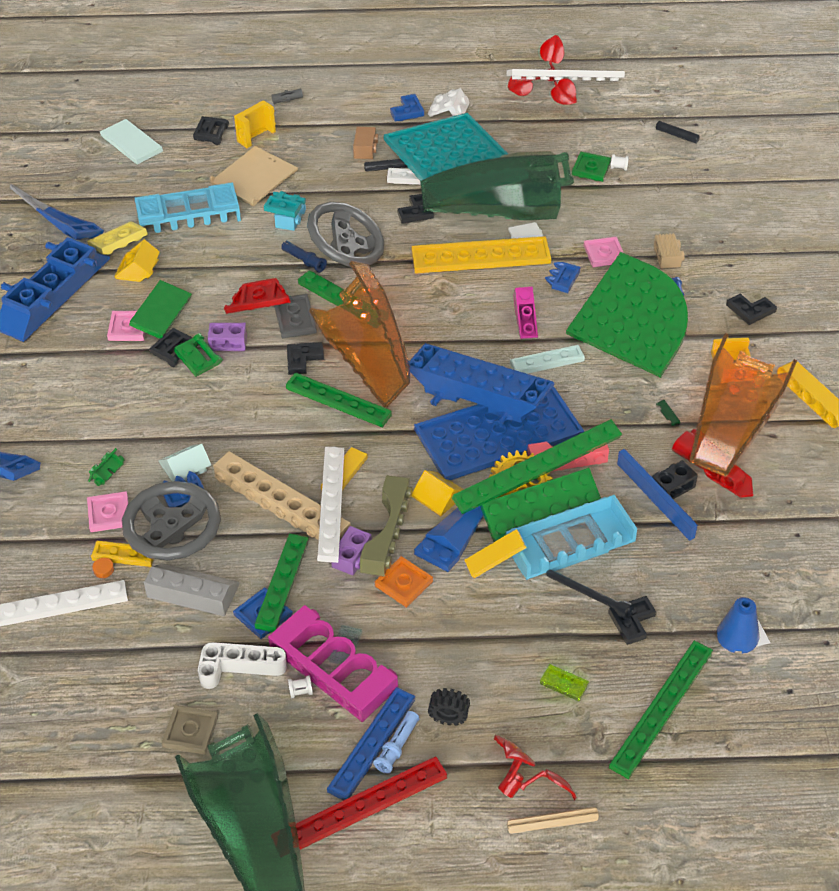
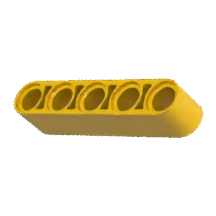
(813, 393)

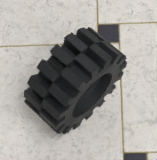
(449, 707)

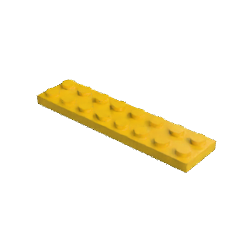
(480, 254)

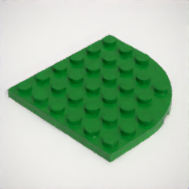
(634, 315)

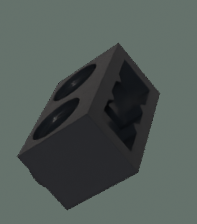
(676, 479)

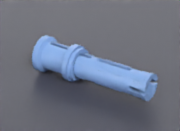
(392, 749)

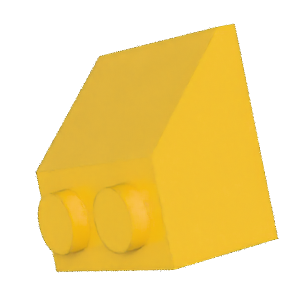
(138, 262)

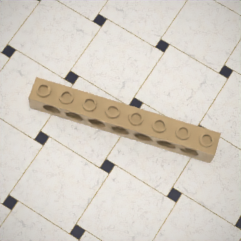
(272, 494)

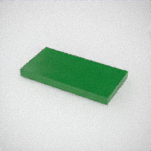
(160, 309)

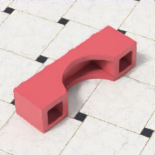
(595, 457)

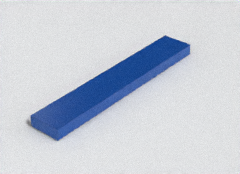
(657, 494)
(371, 744)

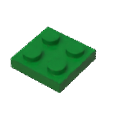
(591, 166)

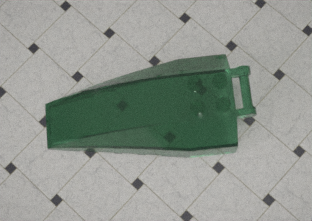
(506, 186)
(249, 808)

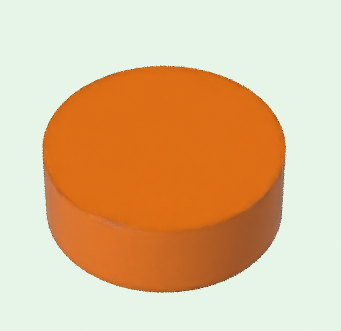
(103, 567)

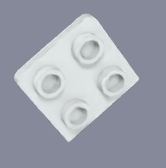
(454, 101)

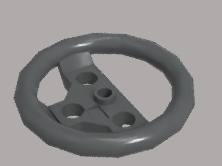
(346, 239)
(173, 523)

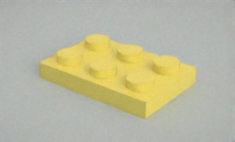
(117, 238)

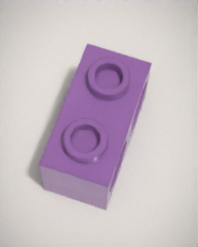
(227, 336)
(350, 550)

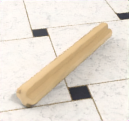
(552, 820)

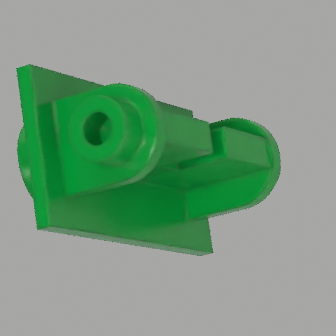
(100, 472)

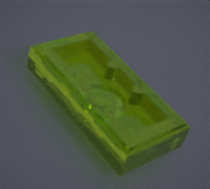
(564, 682)

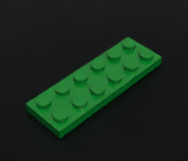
(539, 502)

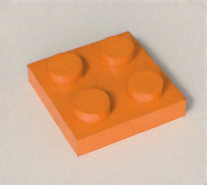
(404, 581)

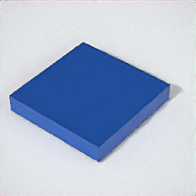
(249, 610)

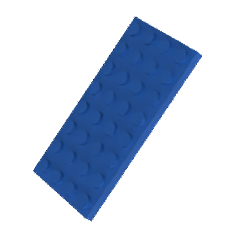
(472, 442)

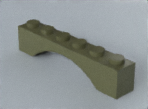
(377, 552)

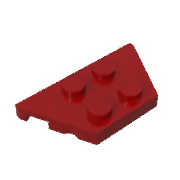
(258, 295)

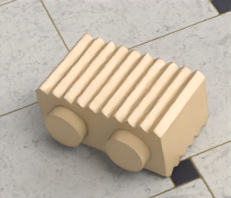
(668, 251)

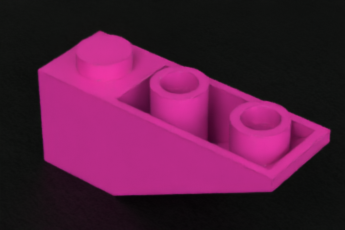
(525, 312)

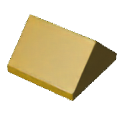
(435, 492)

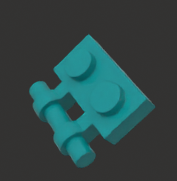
(284, 204)

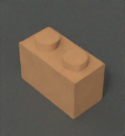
(365, 142)

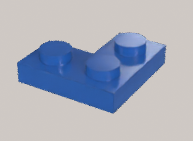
(410, 109)

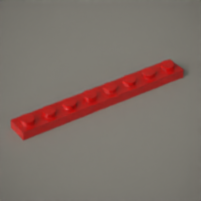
(369, 802)

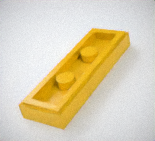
(352, 463)
(119, 553)
(495, 553)

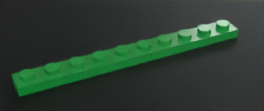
(536, 466)

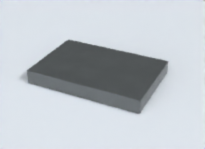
(295, 317)

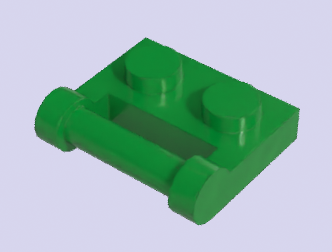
(194, 359)

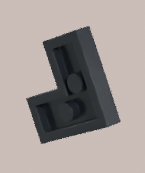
(415, 211)
(750, 311)
(300, 353)
(631, 628)

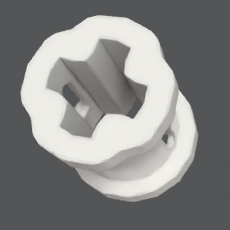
(619, 162)
(300, 686)

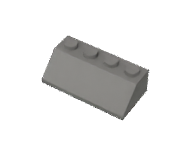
(190, 588)

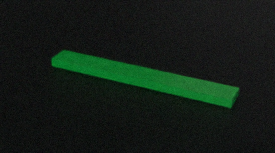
(660, 710)

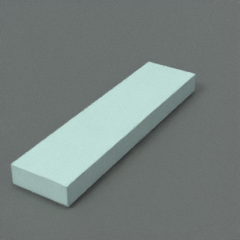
(548, 359)

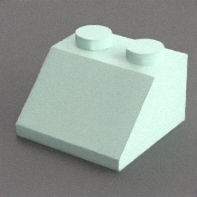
(189, 459)

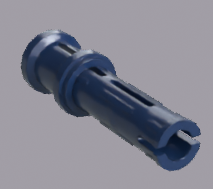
(308, 258)

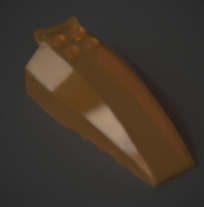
(368, 335)
(735, 408)

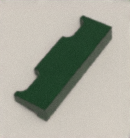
(668, 413)

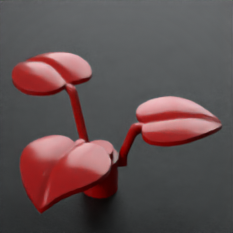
(563, 92)
(514, 780)

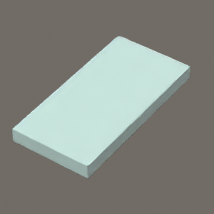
(131, 141)

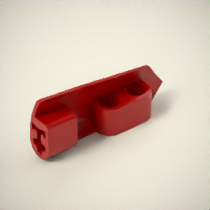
(737, 480)

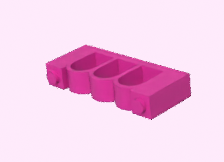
(360, 701)

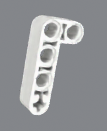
(247, 660)

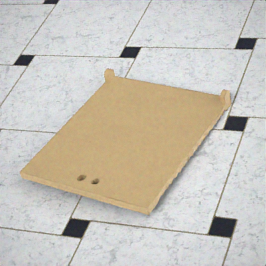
(255, 175)

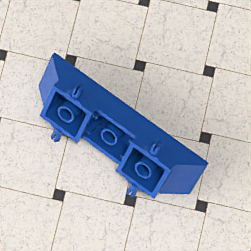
(37, 298)
(458, 376)

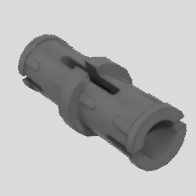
(287, 96)

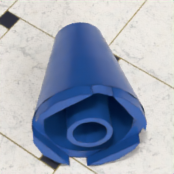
(739, 627)

